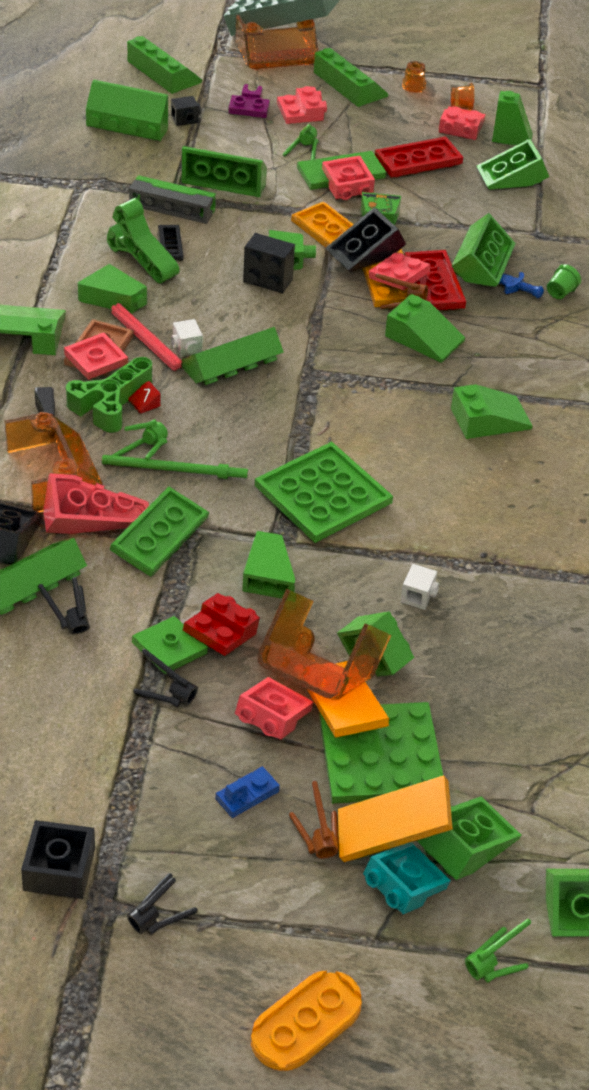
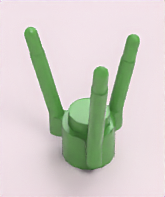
(306, 137)
(154, 434)
(482, 961)

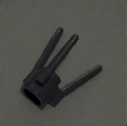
(76, 617)
(181, 689)
(145, 914)

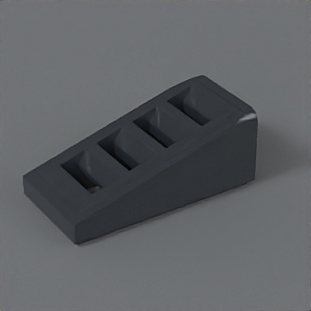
(171, 231)
(45, 399)

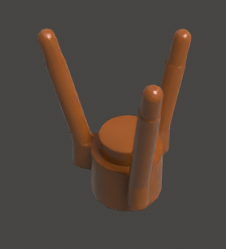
(415, 289)
(324, 842)

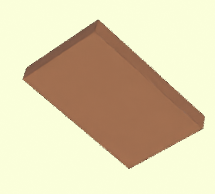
(119, 335)

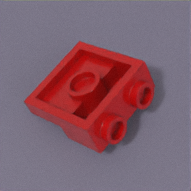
(222, 624)

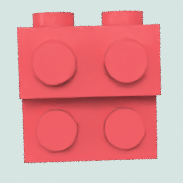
(302, 107)
(461, 122)
(348, 177)
(272, 708)

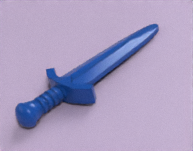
(514, 284)

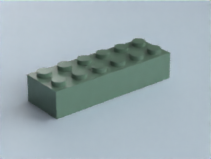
(276, 12)

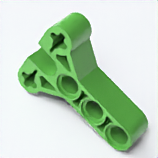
(134, 236)
(108, 394)

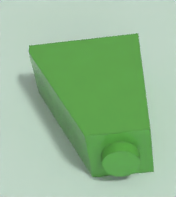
(511, 120)
(111, 287)
(268, 567)

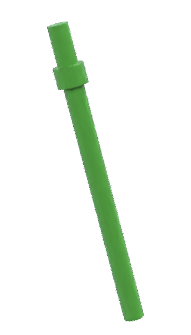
(222, 471)

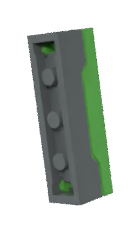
(173, 199)

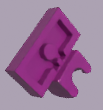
(249, 103)

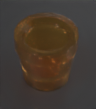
(414, 77)
(463, 96)

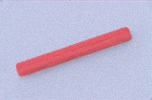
(146, 337)

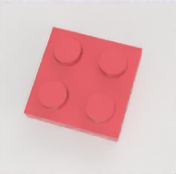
(401, 268)
(96, 356)

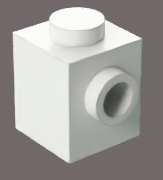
(187, 337)
(419, 586)

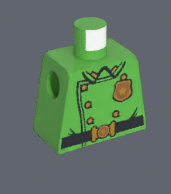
(386, 204)

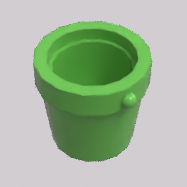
(563, 281)

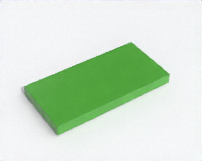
(315, 177)
(159, 531)

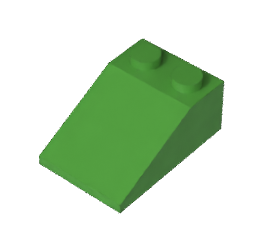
(514, 167)
(423, 329)
(487, 411)
(475, 838)

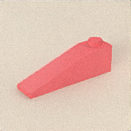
(81, 507)

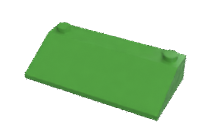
(40, 323)

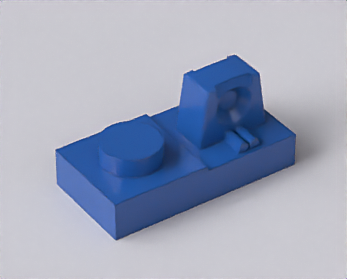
(247, 792)

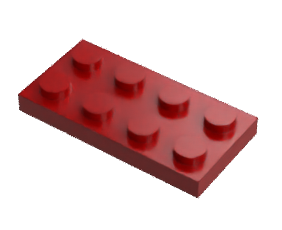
(418, 157)
(442, 283)

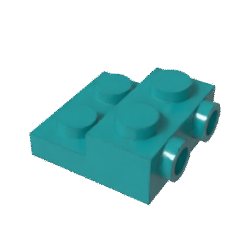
(405, 877)

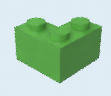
(397, 651)

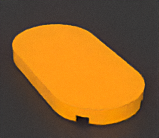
(306, 1020)

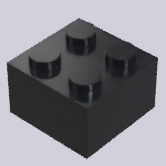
(268, 262)
(58, 859)

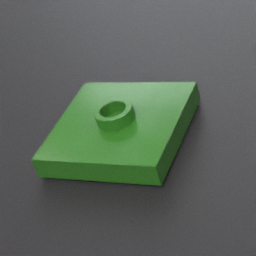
(170, 643)

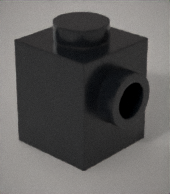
(185, 110)

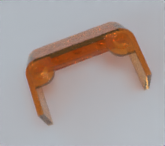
(276, 46)
(47, 429)
(289, 655)

